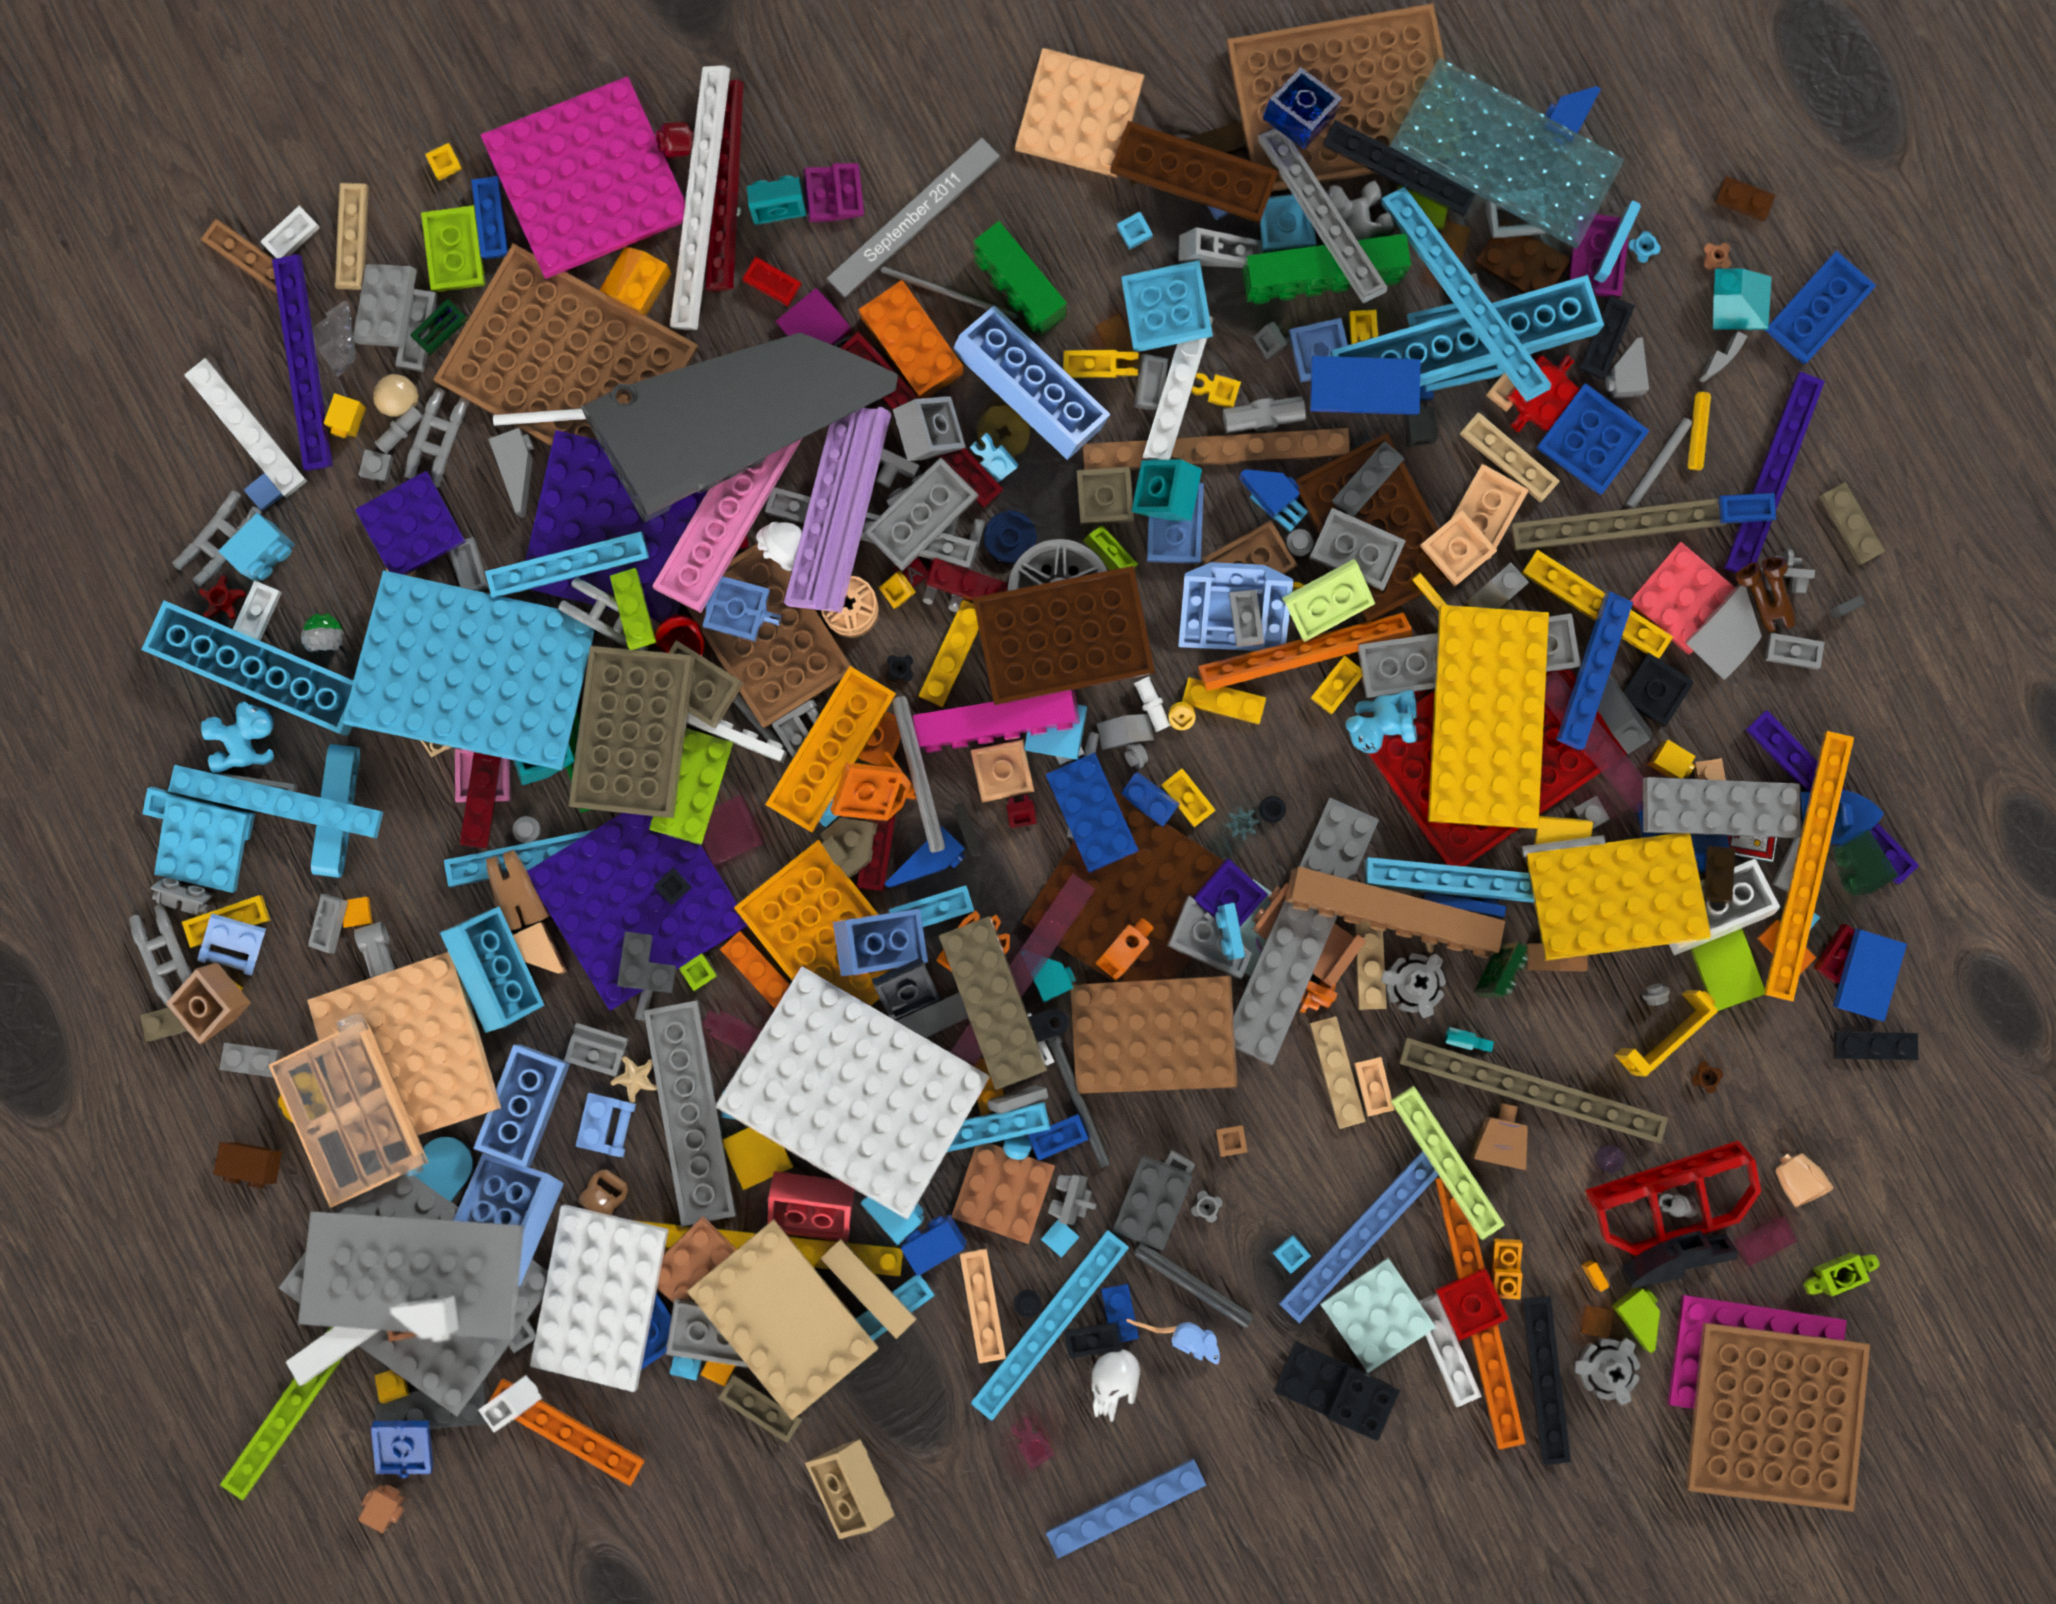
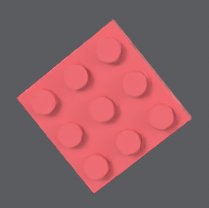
(1681, 595)

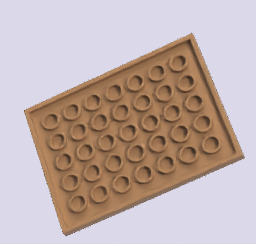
(1367, 60)
(553, 347)

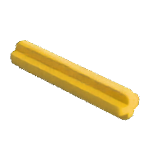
(1699, 431)

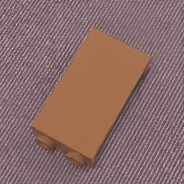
(1338, 949)

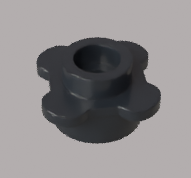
(905, 673)

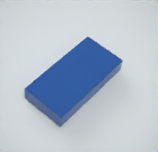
(1747, 508)

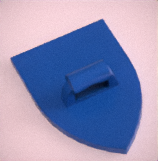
(1853, 815)

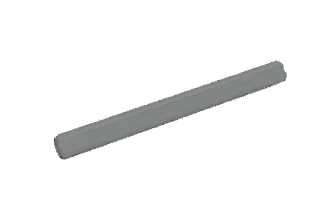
(918, 774)

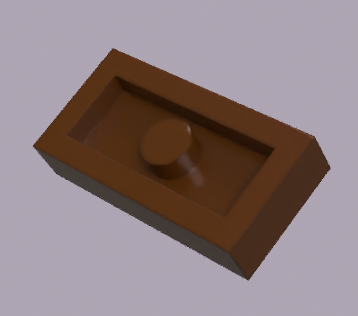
(1745, 198)

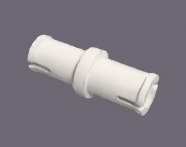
(1152, 704)

